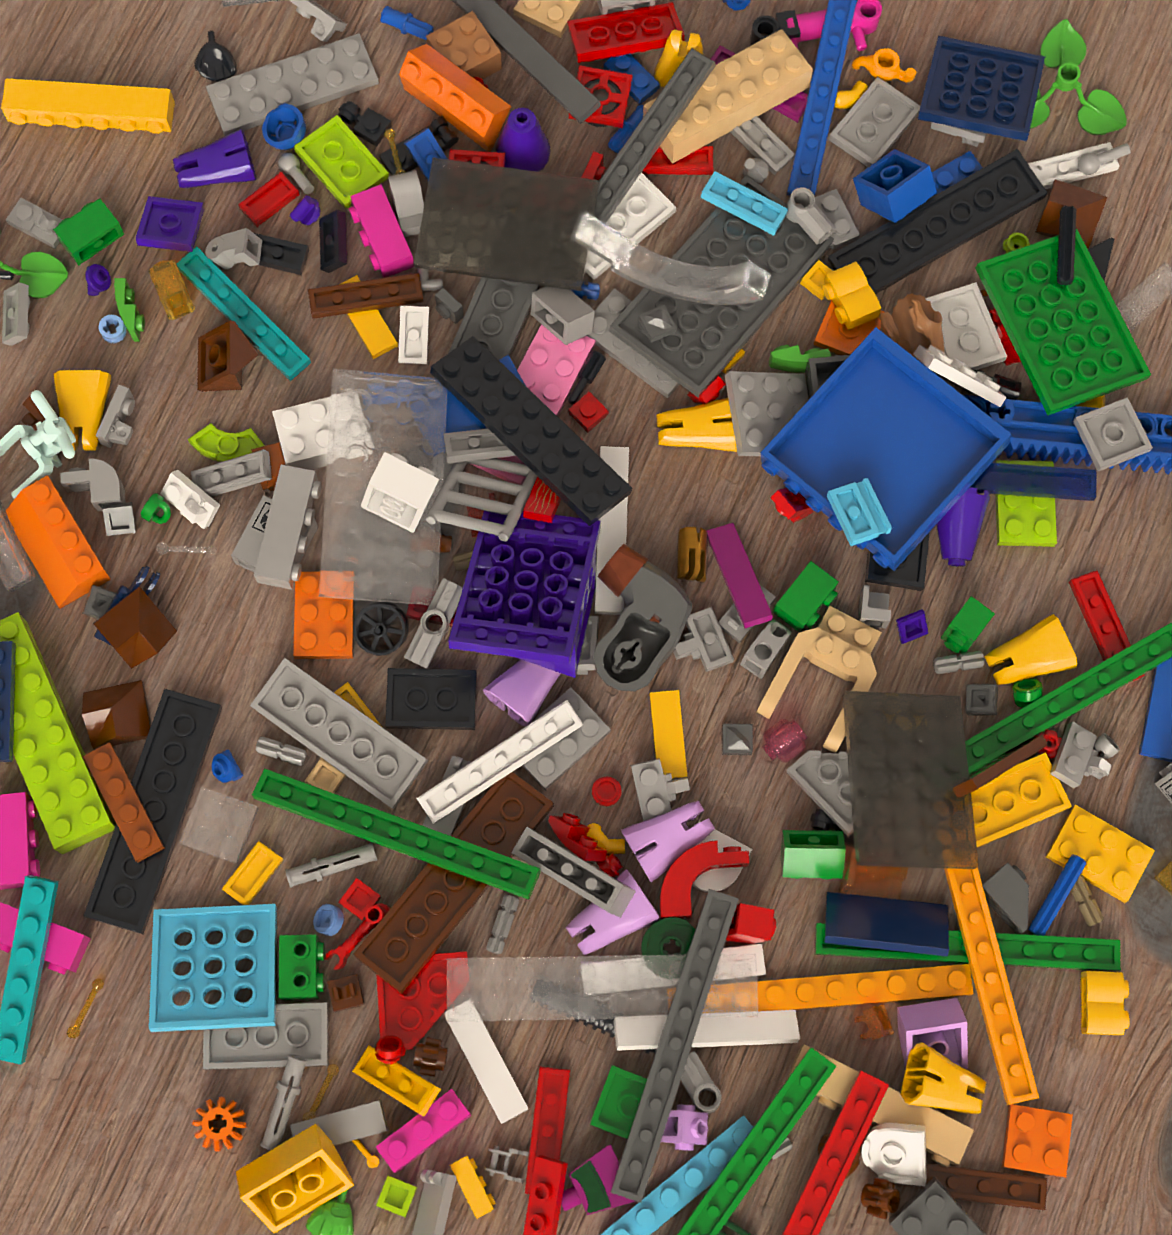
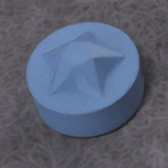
(328, 919)

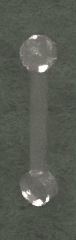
(162, 549)

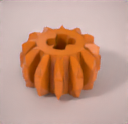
(225, 1132)

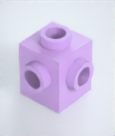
(686, 1128)

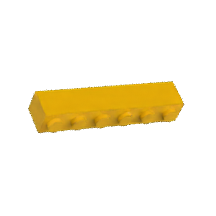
(88, 105)

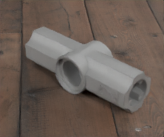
(426, 641)

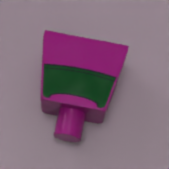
(593, 1184)

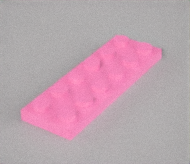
(550, 374)

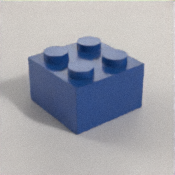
(895, 185)

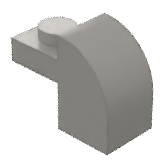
(99, 479)

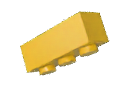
(473, 1186)

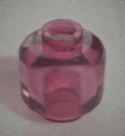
(784, 740)

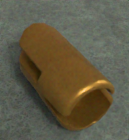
(692, 554)

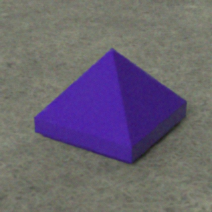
(912, 626)

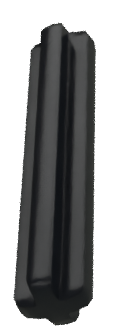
(1066, 245)

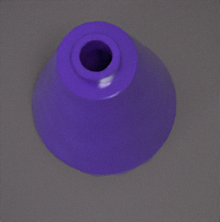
(524, 142)
(961, 527)

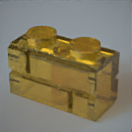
(171, 289)

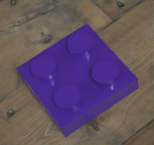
(170, 224)

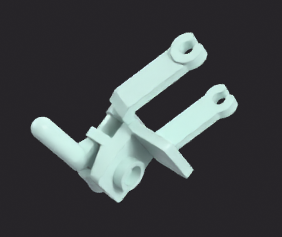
(44, 444)

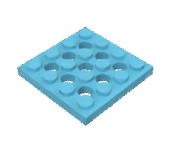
(227, 1012)

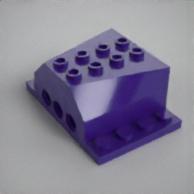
(530, 592)

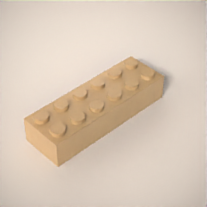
(738, 92)

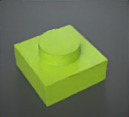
(396, 1196)

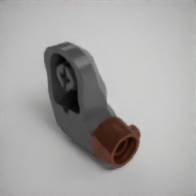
(647, 625)

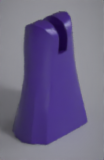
(218, 162)

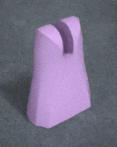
(521, 690)
(666, 837)
(611, 927)

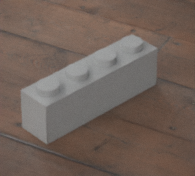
(286, 527)
(573, 872)

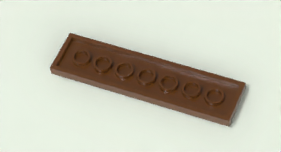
(442, 898)

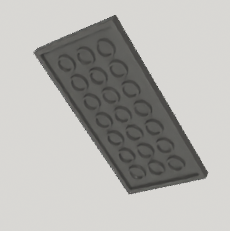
(709, 333)

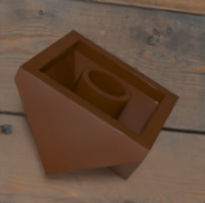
(1088, 207)
(222, 357)
(135, 628)
(116, 714)

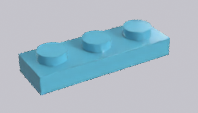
(744, 203)

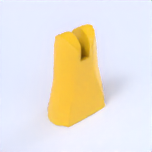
(674, 53)
(82, 402)
(698, 426)
(1034, 652)
(939, 1082)

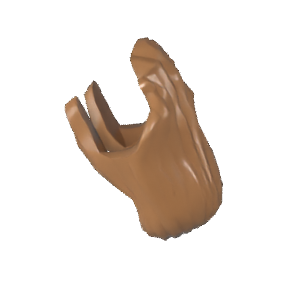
(914, 324)

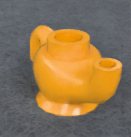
(885, 66)

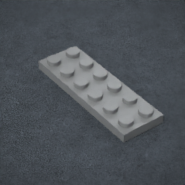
(297, 80)
(339, 733)

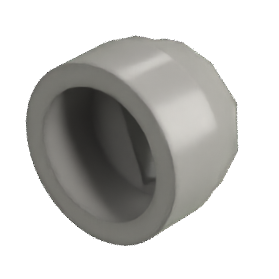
(1106, 745)

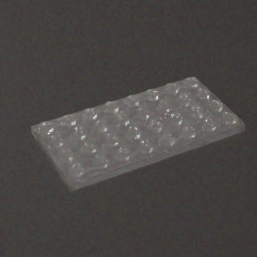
(360, 550)

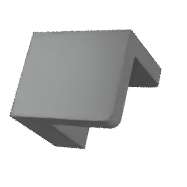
(874, 608)

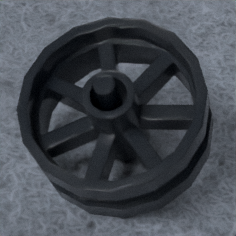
(381, 628)

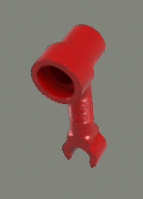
(364, 928)

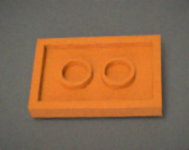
(321, 623)

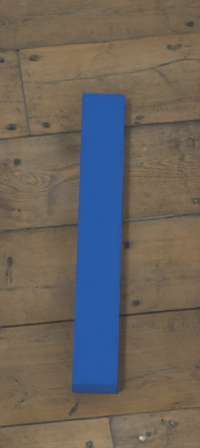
(822, 95)

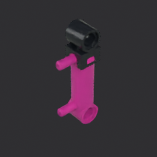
(809, 25)

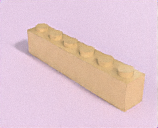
(944, 1135)

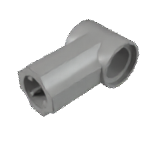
(810, 216)
(697, 1080)

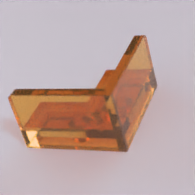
(871, 880)

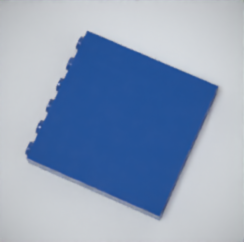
(897, 427)

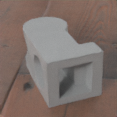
(234, 249)
(765, 648)

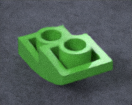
(127, 308)
(790, 358)

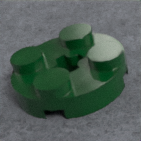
(662, 932)

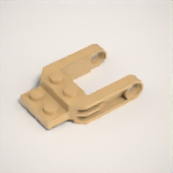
(838, 646)

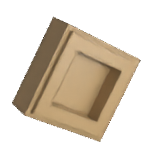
(325, 776)

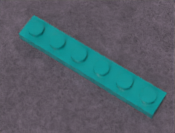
(239, 308)
(26, 967)

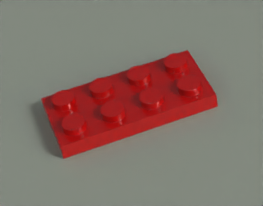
(623, 32)

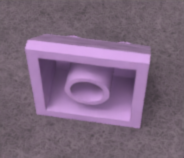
(936, 1024)

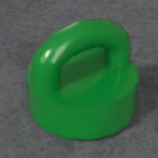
(153, 506)
(1027, 691)

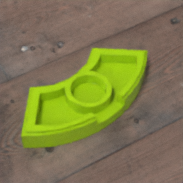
(223, 445)

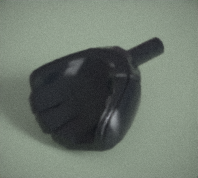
(215, 61)

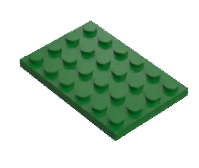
(1063, 334)

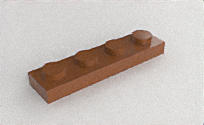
(123, 802)

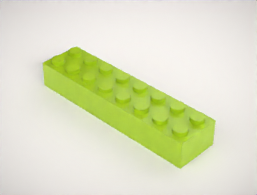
(50, 750)

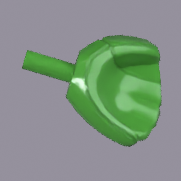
(332, 1218)

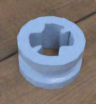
(121, 329)

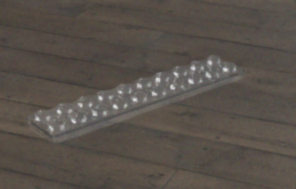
(590, 987)

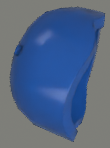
(287, 133)

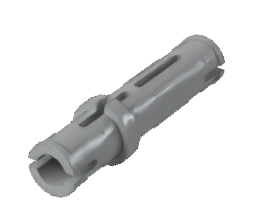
(296, 877)
(295, 1068)

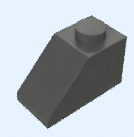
(1009, 896)

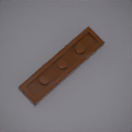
(365, 295)
(999, 766)
(990, 1186)

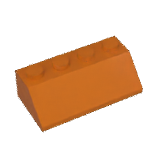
(454, 95)
(55, 542)

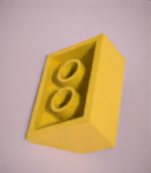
(293, 1178)

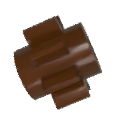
(430, 1057)
(880, 1198)

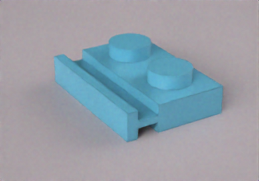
(859, 512)

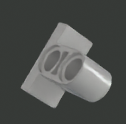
(407, 201)

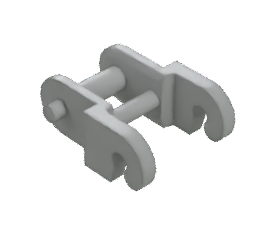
(495, 1154)

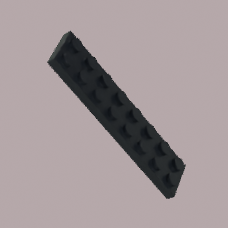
(943, 222)
(531, 430)
(165, 785)

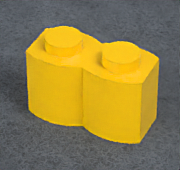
(851, 295)
(1103, 1003)

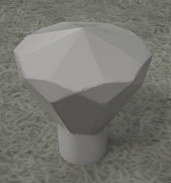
(756, 169)

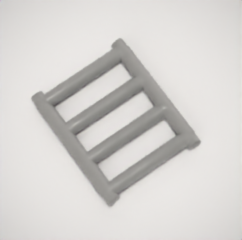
(513, 511)

